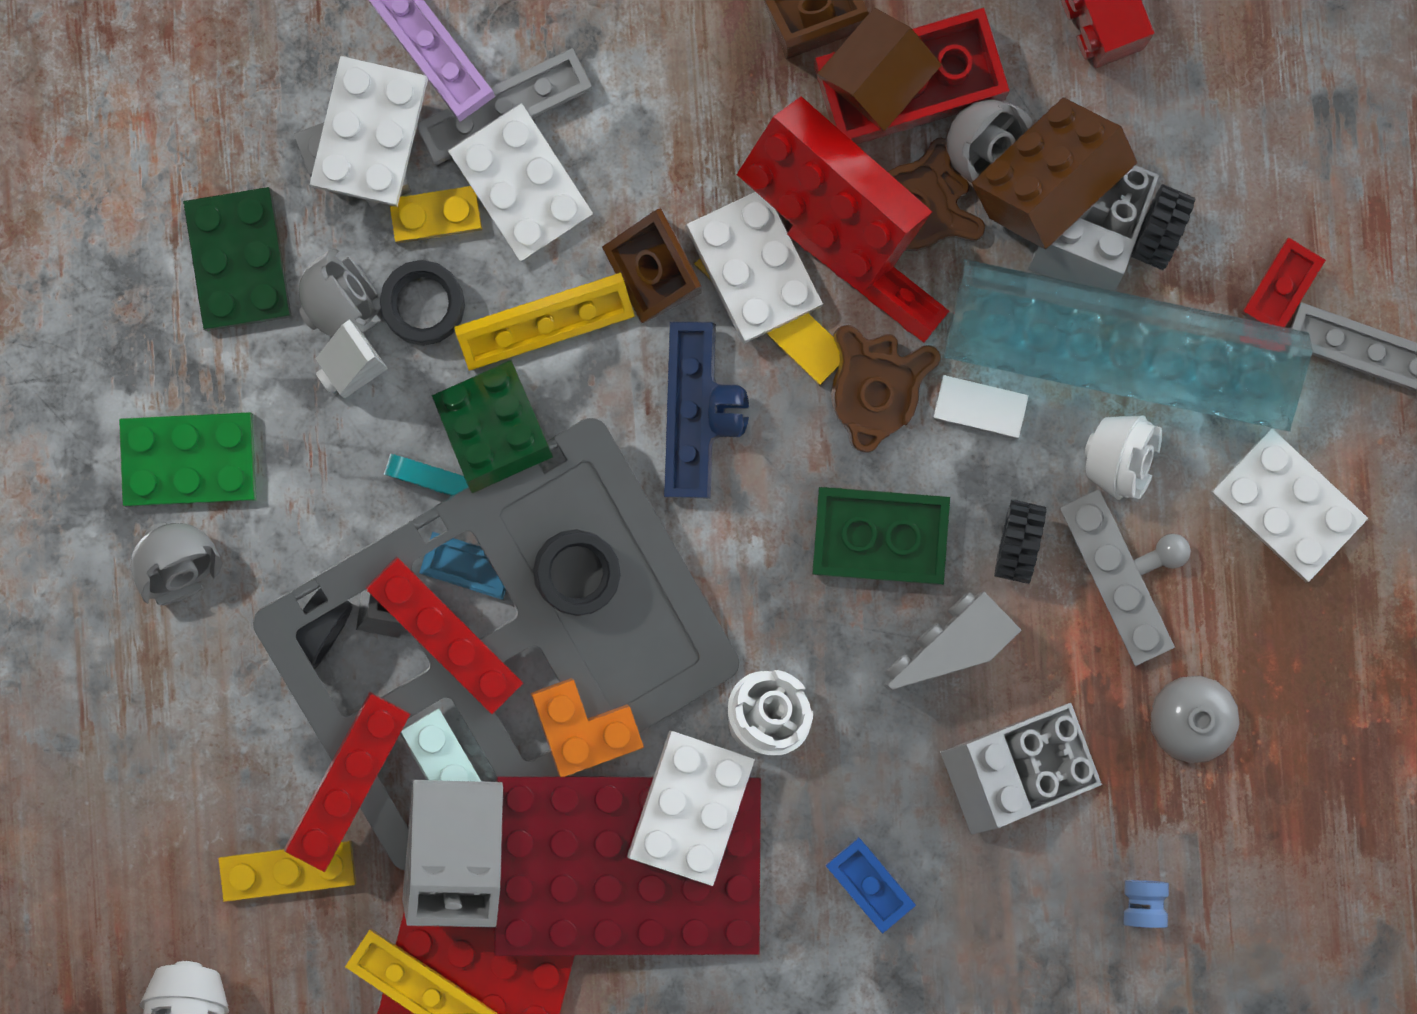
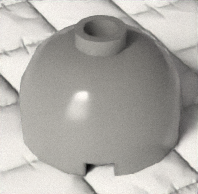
(983, 134)
(336, 292)
(172, 562)
(1194, 719)

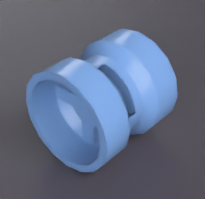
(1146, 893)

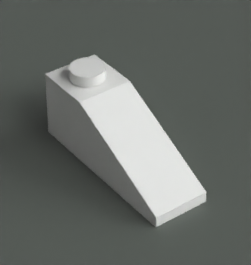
(348, 361)

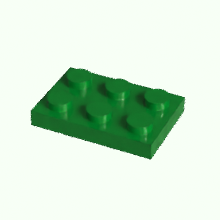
(187, 459)

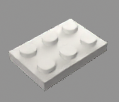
(368, 131)
(520, 182)
(753, 266)
(1289, 505)
(691, 808)

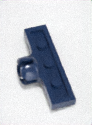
(696, 410)

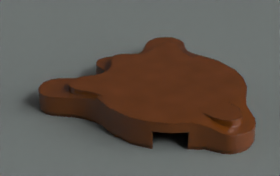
(939, 189)
(875, 386)

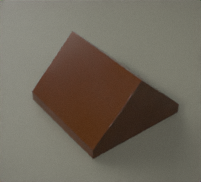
(813, 23)
(880, 68)
(652, 266)

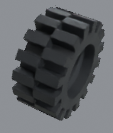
(1163, 227)
(1020, 541)

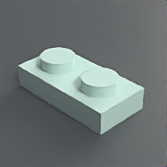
(438, 749)

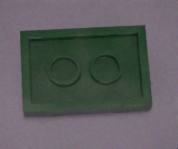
(237, 259)
(491, 426)
(881, 535)

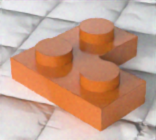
(579, 741)

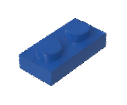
(870, 885)

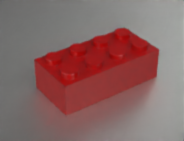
(1109, 28)
(967, 75)
(833, 192)

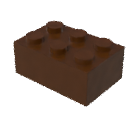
(1054, 172)

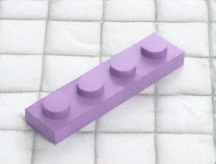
(435, 54)

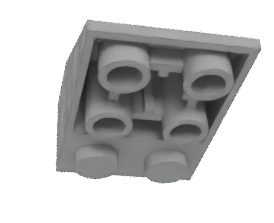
(1103, 238)
(968, 639)
(1021, 769)
(453, 854)

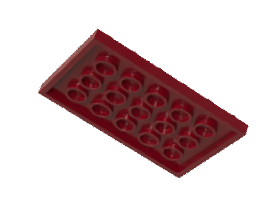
(580, 894)

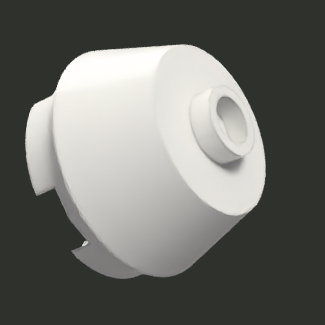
(1122, 455)
(769, 713)
(185, 990)

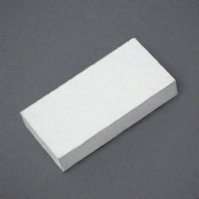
(980, 406)

